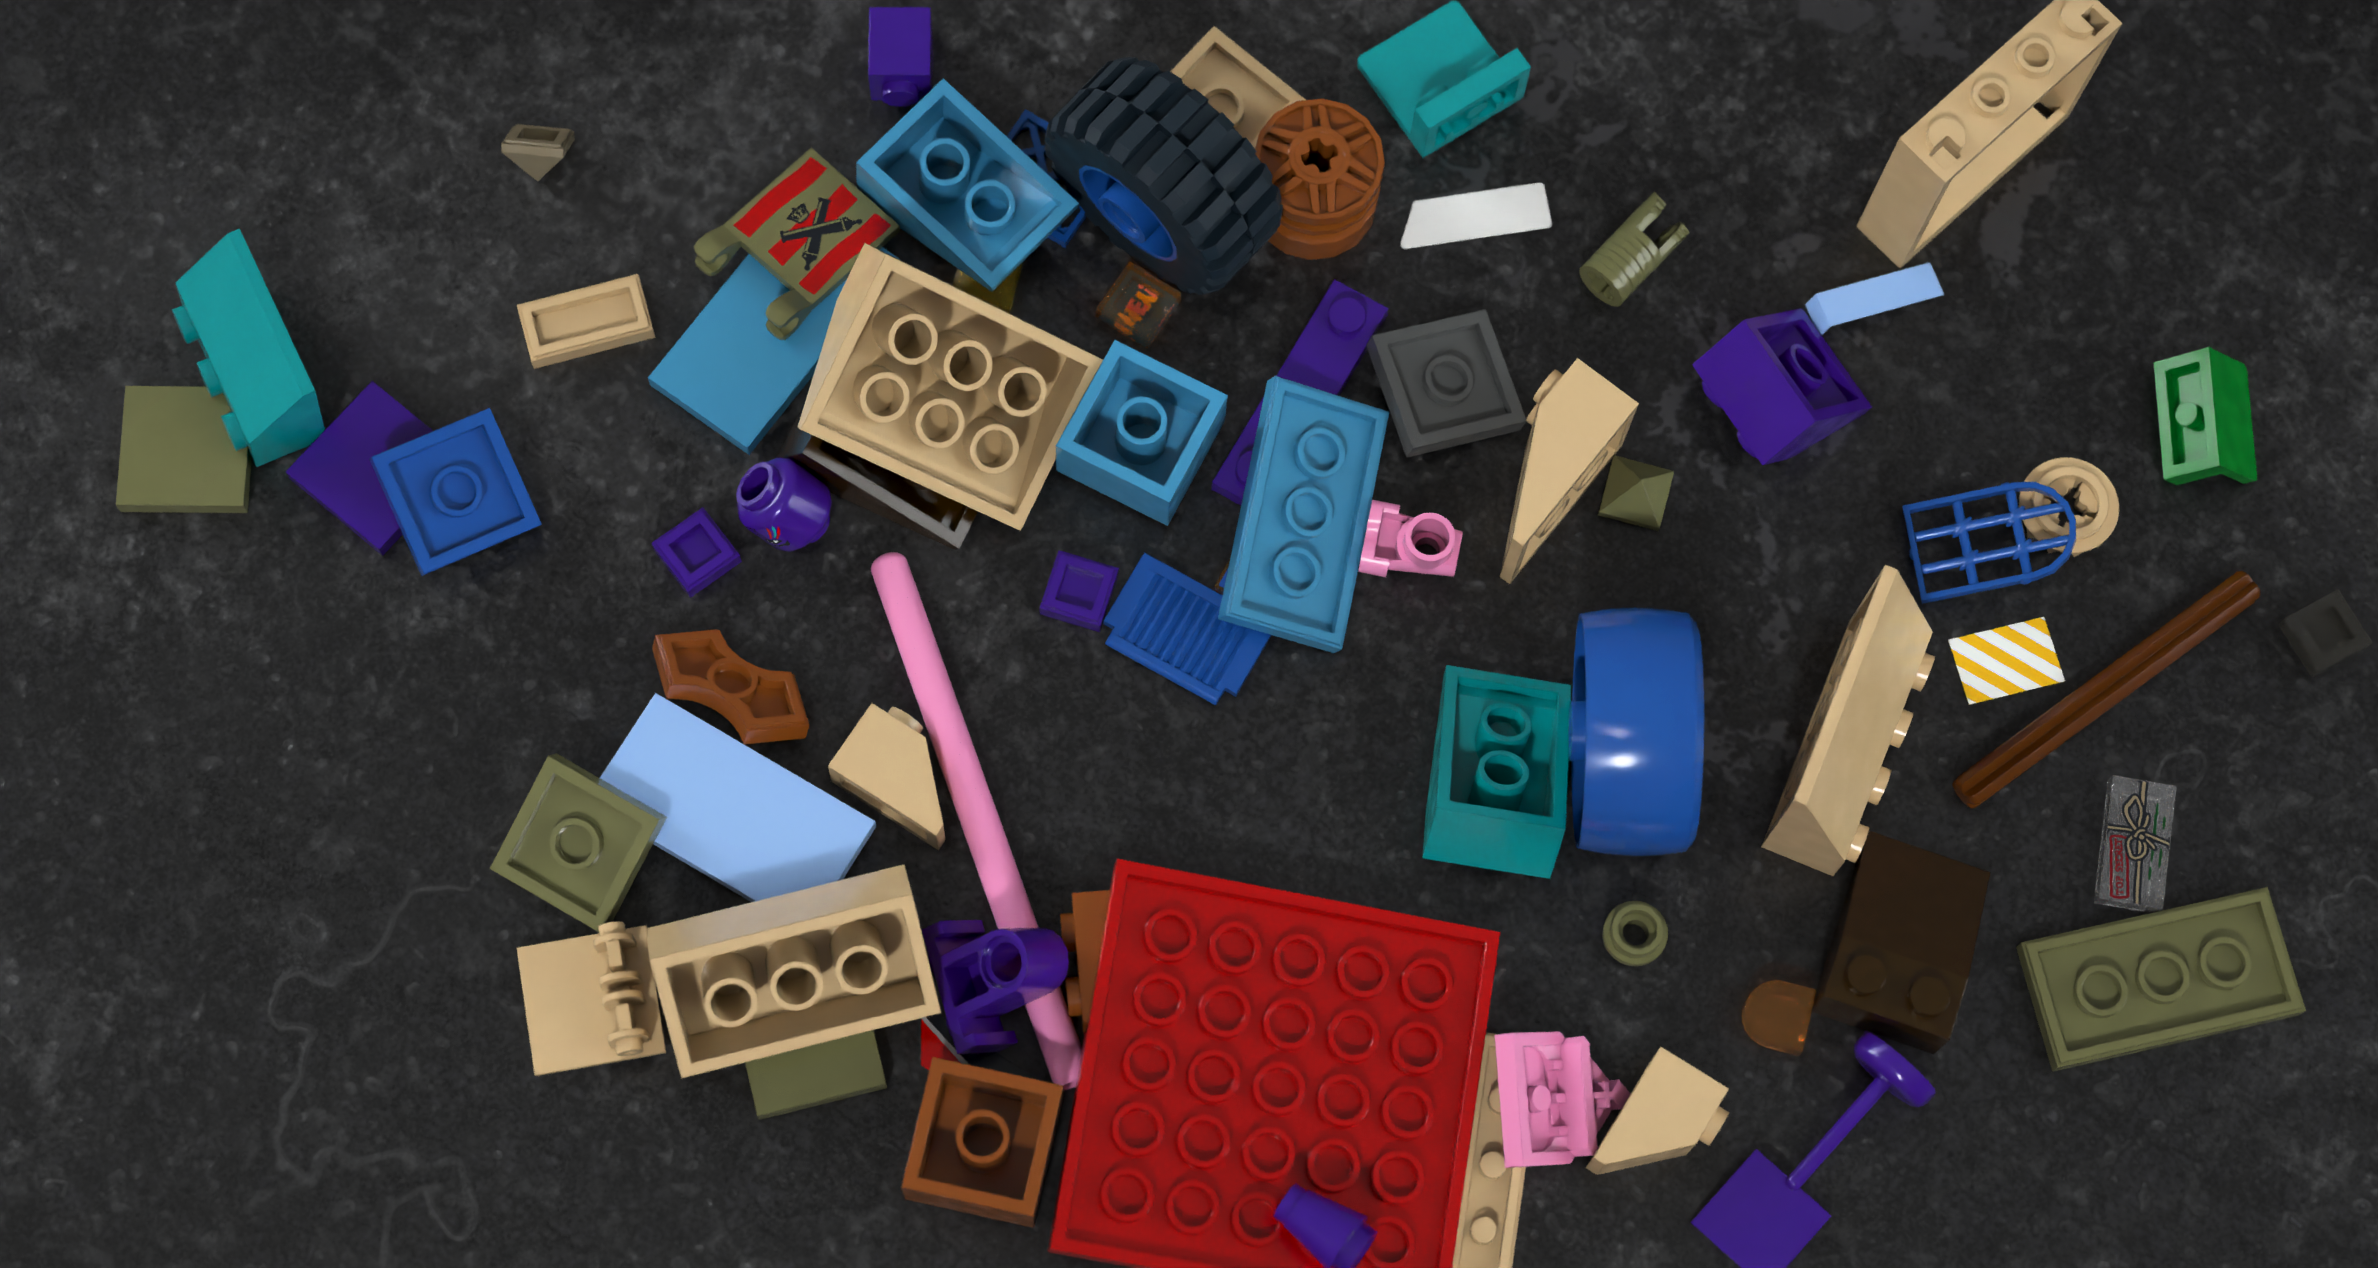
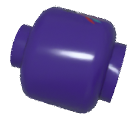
(784, 504)

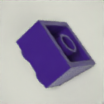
(1779, 385)

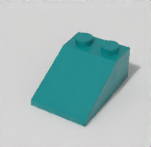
(1498, 773)

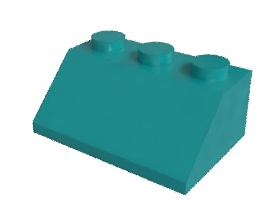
(247, 353)

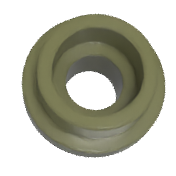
(1637, 914)

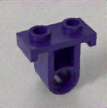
(991, 977)

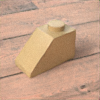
(891, 771)
(1662, 1116)

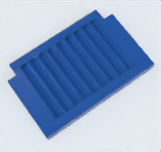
(1176, 632)

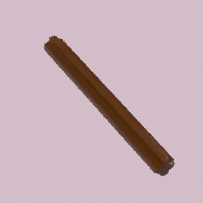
(2106, 689)

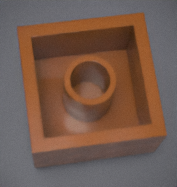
(983, 1142)

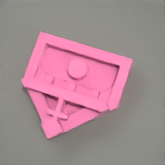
(1551, 1098)

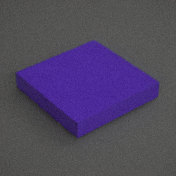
(338, 466)

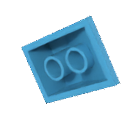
(962, 187)

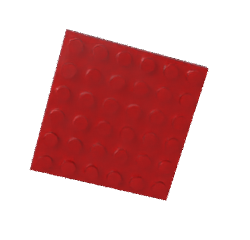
(1263, 1049)

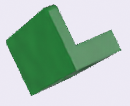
(2204, 417)

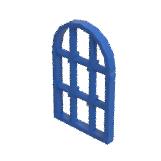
(1970, 558)

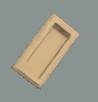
(585, 321)

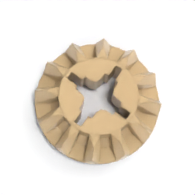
(2093, 496)

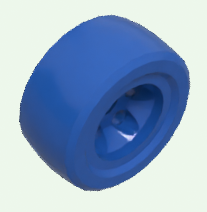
(1636, 731)

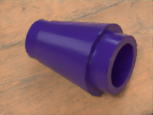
(1326, 1228)

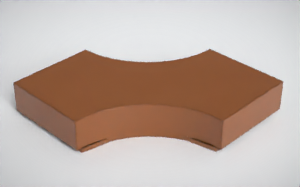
(754, 700)

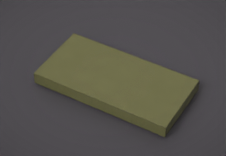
(2160, 979)

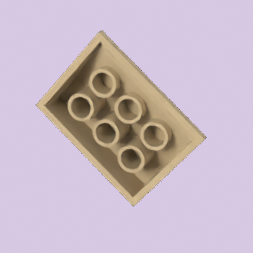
(944, 387)
(1852, 730)

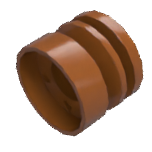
(1330, 208)

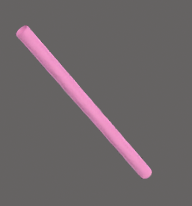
(971, 796)

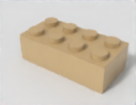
(792, 971)

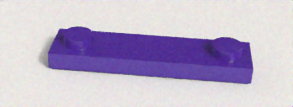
(1320, 359)

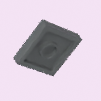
(1446, 383)

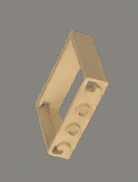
(1986, 126)

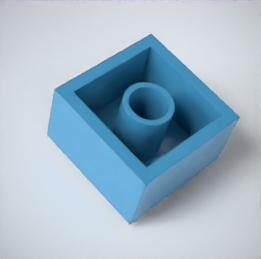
(1141, 432)

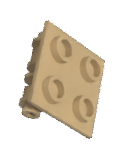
(591, 1000)

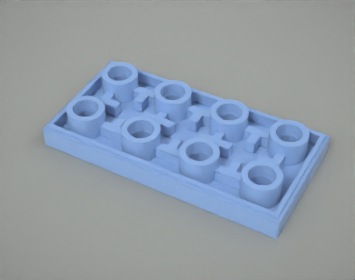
(734, 808)

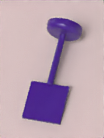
(1765, 1215)

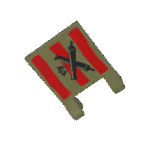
(804, 233)

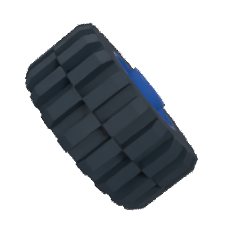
(1164, 175)

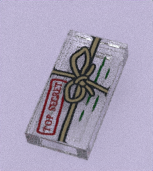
(2135, 844)

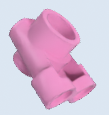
(1393, 541)

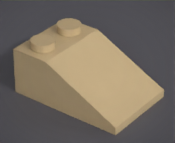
(1572, 438)

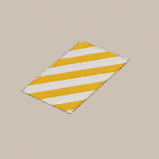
(2006, 660)

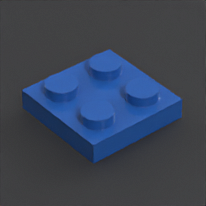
(455, 491)

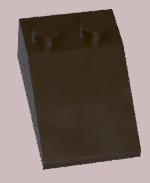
(880, 489)
(1903, 944)

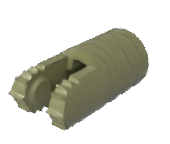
(1630, 254)

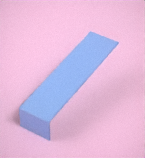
(1873, 296)

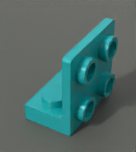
(1443, 77)

